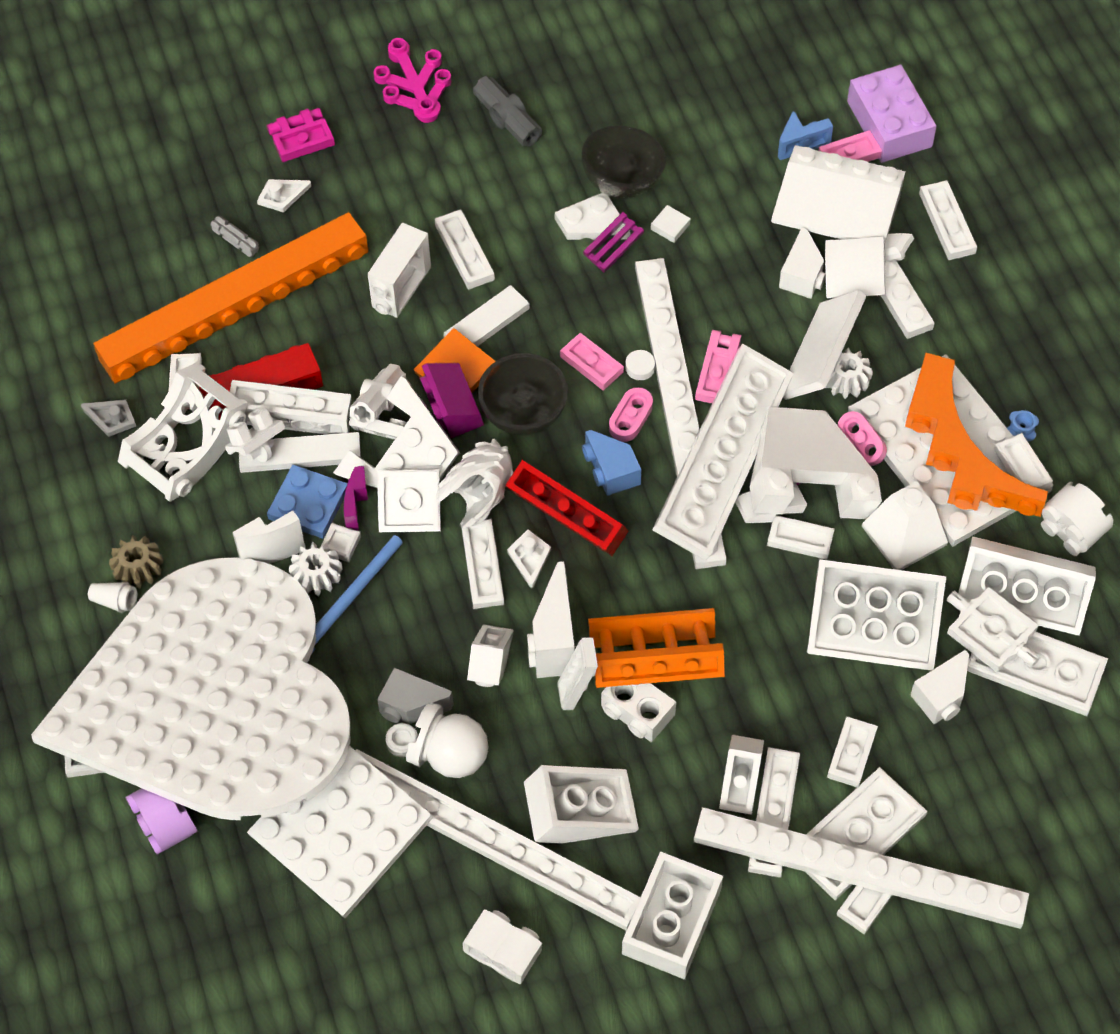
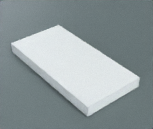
(824, 343)
(1061, 675)
(870, 820)

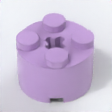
(162, 818)

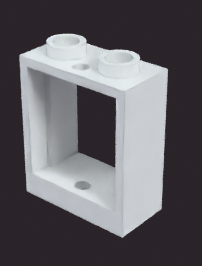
(399, 270)

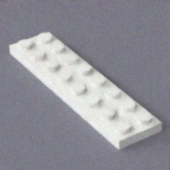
(722, 453)

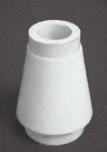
(116, 596)

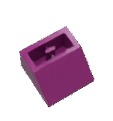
(450, 398)

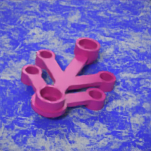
(425, 107)

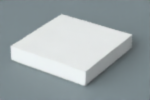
(408, 500)

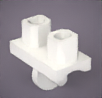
(257, 440)

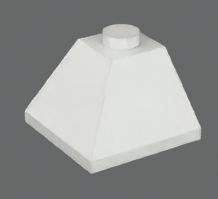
(906, 527)

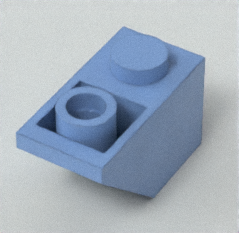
(613, 462)

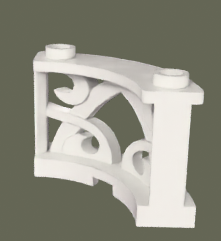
(146, 440)

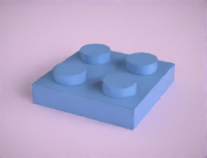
(311, 497)

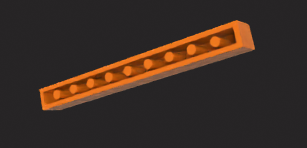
(231, 298)

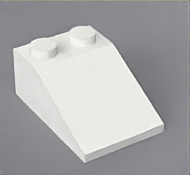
(552, 635)
(579, 803)

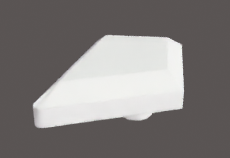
(282, 193)
(897, 245)
(529, 556)

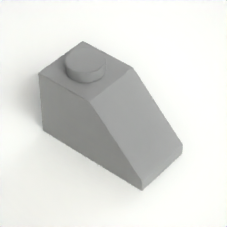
(407, 695)

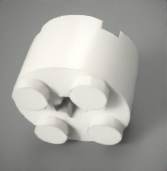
(1076, 518)

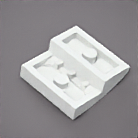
(855, 266)
(270, 541)

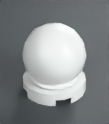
(451, 743)

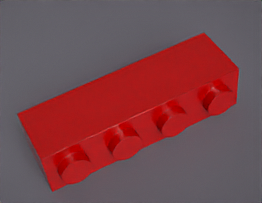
(288, 368)
(567, 508)

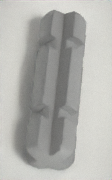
(235, 236)

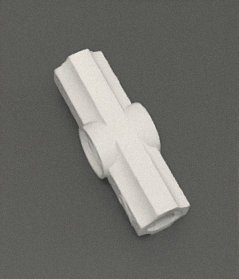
(373, 395)

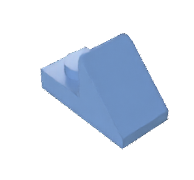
(812, 135)

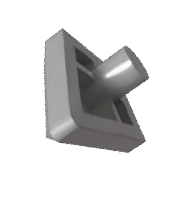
(110, 416)

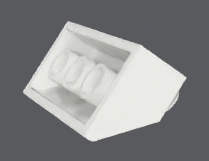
(1039, 585)

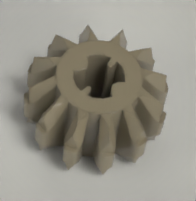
(136, 561)

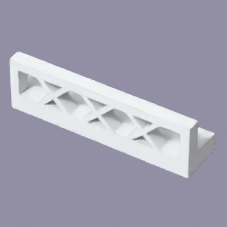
(297, 407)

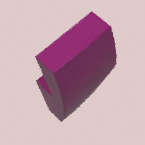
(355, 491)

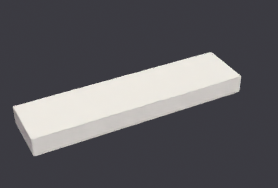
(305, 452)
(776, 800)

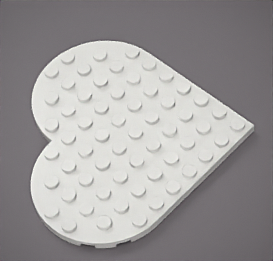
(210, 695)

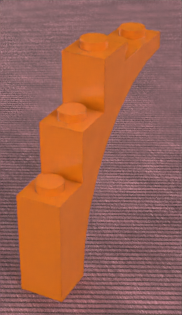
(953, 450)

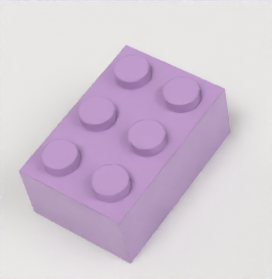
(892, 112)

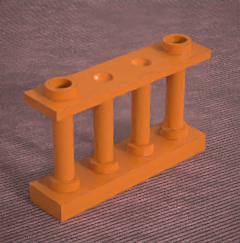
(657, 664)

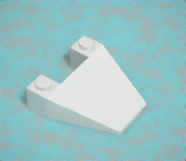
(813, 450)

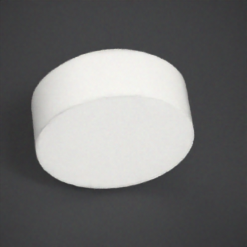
(640, 365)
(399, 737)

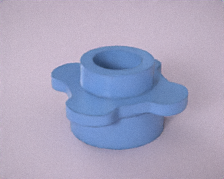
(1023, 418)

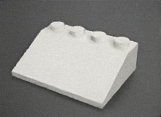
(837, 195)
(876, 614)

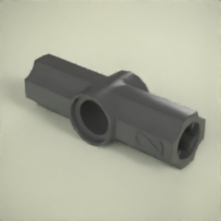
(507, 111)

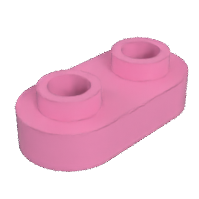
(629, 416)
(864, 438)

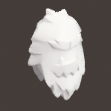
(479, 480)

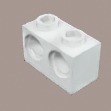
(643, 699)

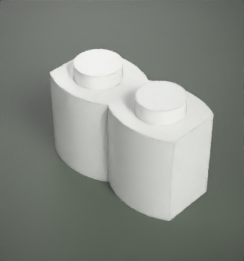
(503, 946)

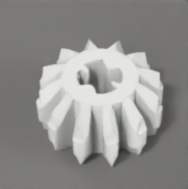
(850, 374)
(306, 571)

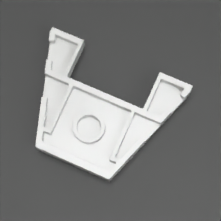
(417, 447)

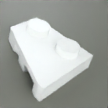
(588, 218)

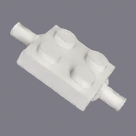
(992, 629)

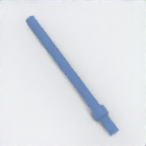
(357, 586)

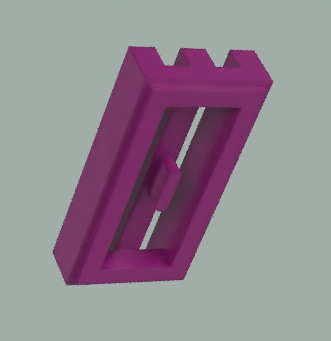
(629, 225)

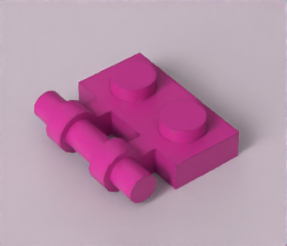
(302, 140)

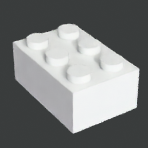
(672, 915)

